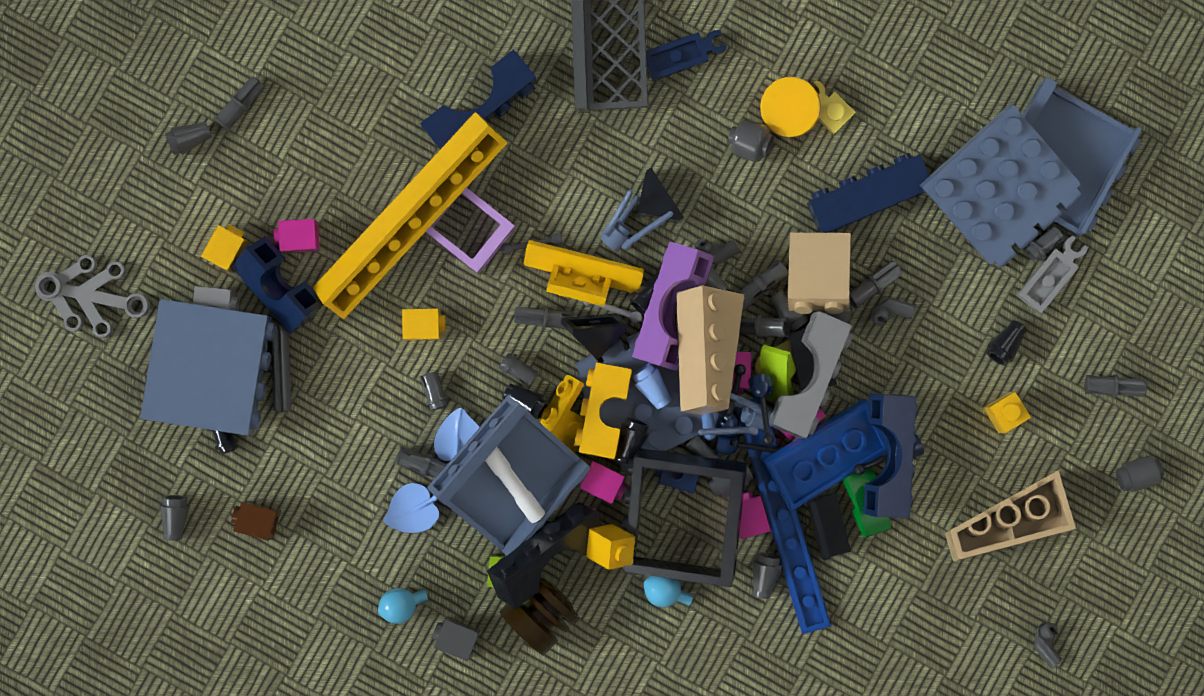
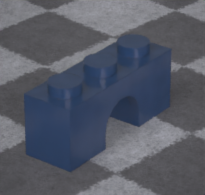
(261, 272)

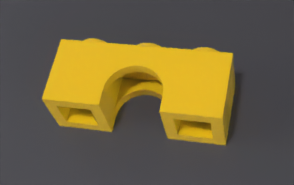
(606, 383)

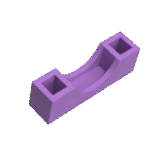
(680, 271)

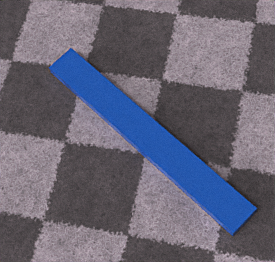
(789, 541)

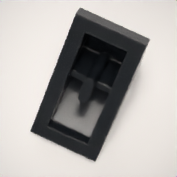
(656, 200)
(596, 332)

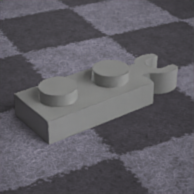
(1050, 276)

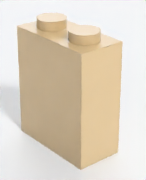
(819, 272)

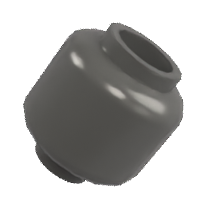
(751, 140)

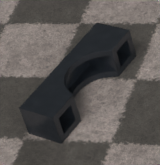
(519, 573)

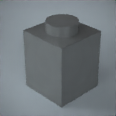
(455, 638)

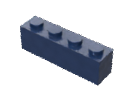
(868, 195)

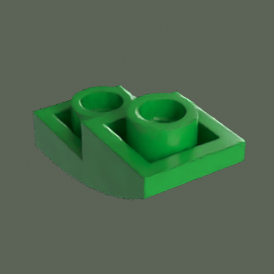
(867, 524)

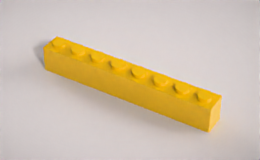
(409, 215)

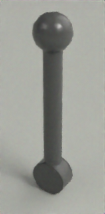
(556, 239)

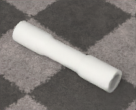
(523, 497)

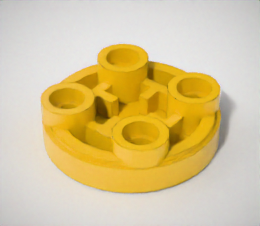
(790, 107)

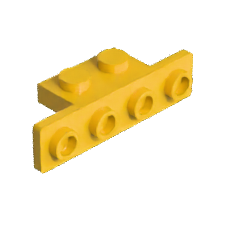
(581, 274)
(558, 415)

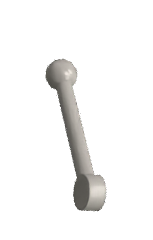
(635, 316)

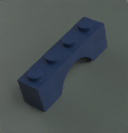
(510, 80)
(891, 490)

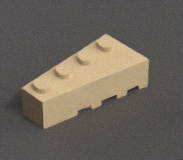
(707, 347)
(1022, 518)

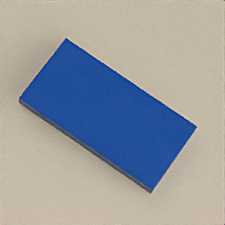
(826, 456)

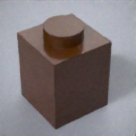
(255, 520)

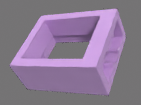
(492, 245)

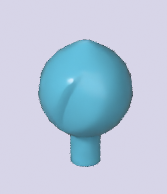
(665, 592)
(399, 604)

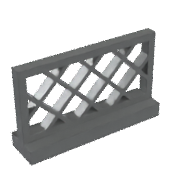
(584, 58)

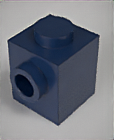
(677, 480)

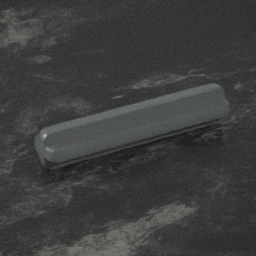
(281, 370)

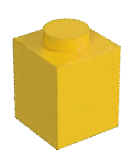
(225, 247)
(423, 324)
(1007, 412)
(610, 546)

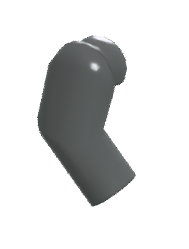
(890, 308)

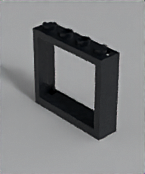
(692, 465)

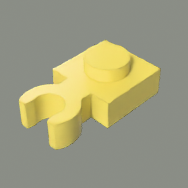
(834, 109)

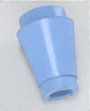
(651, 385)

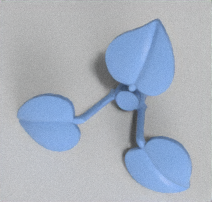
(411, 505)

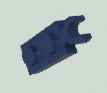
(681, 54)

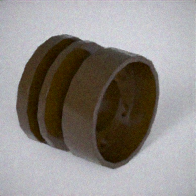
(539, 614)

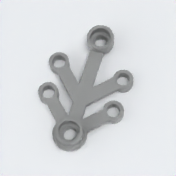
(87, 294)

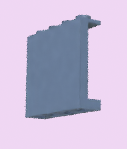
(1087, 144)
(207, 367)
(534, 455)

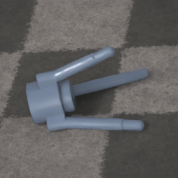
(616, 232)
(750, 415)

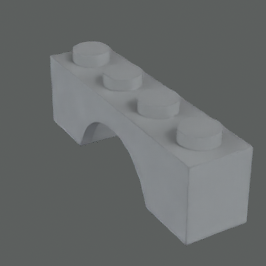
(825, 340)

